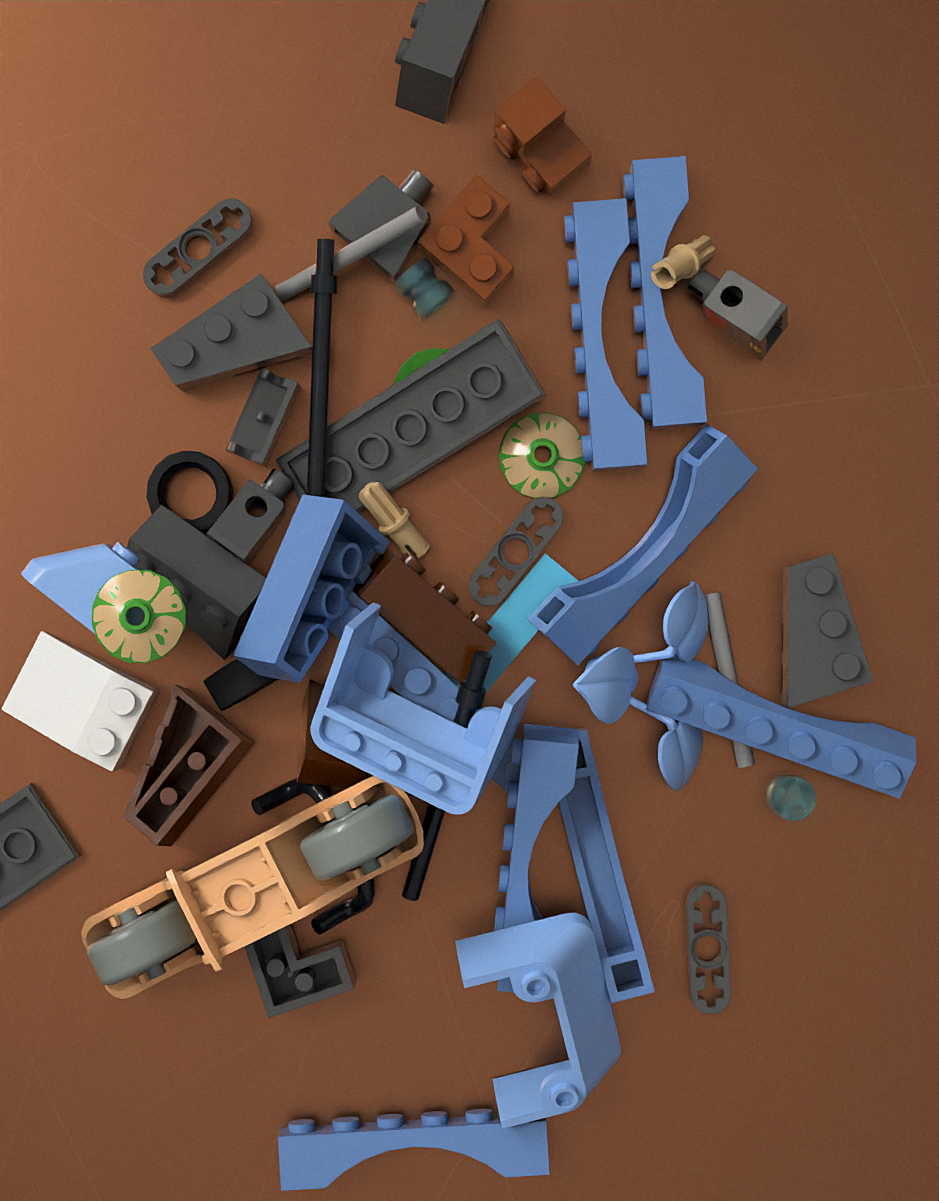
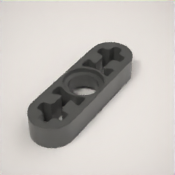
(179, 244)
(527, 519)
(698, 981)

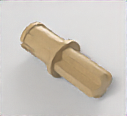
(682, 262)
(393, 520)

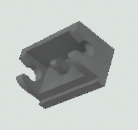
(263, 417)

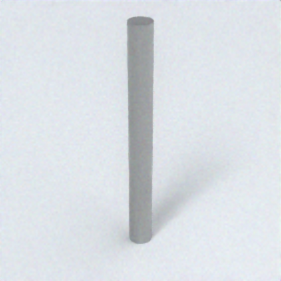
(355, 251)
(725, 662)

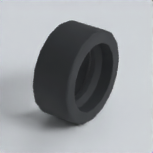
(191, 459)
(234, 684)

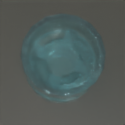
(423, 288)
(797, 801)

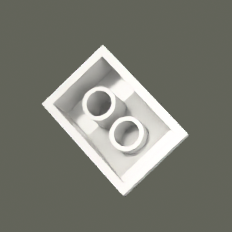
(80, 701)

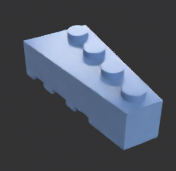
(308, 587)

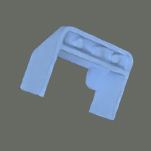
(78, 574)
(401, 739)
(546, 962)

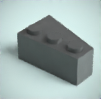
(436, 54)
(232, 337)
(211, 581)
(819, 634)

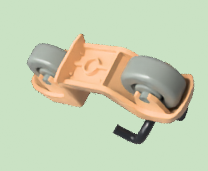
(257, 885)

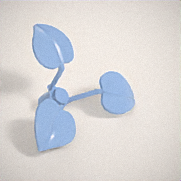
(613, 678)

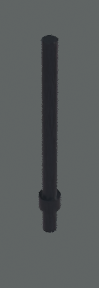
(323, 285)
(469, 697)

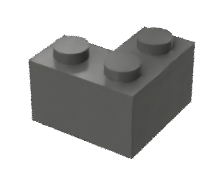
(296, 978)

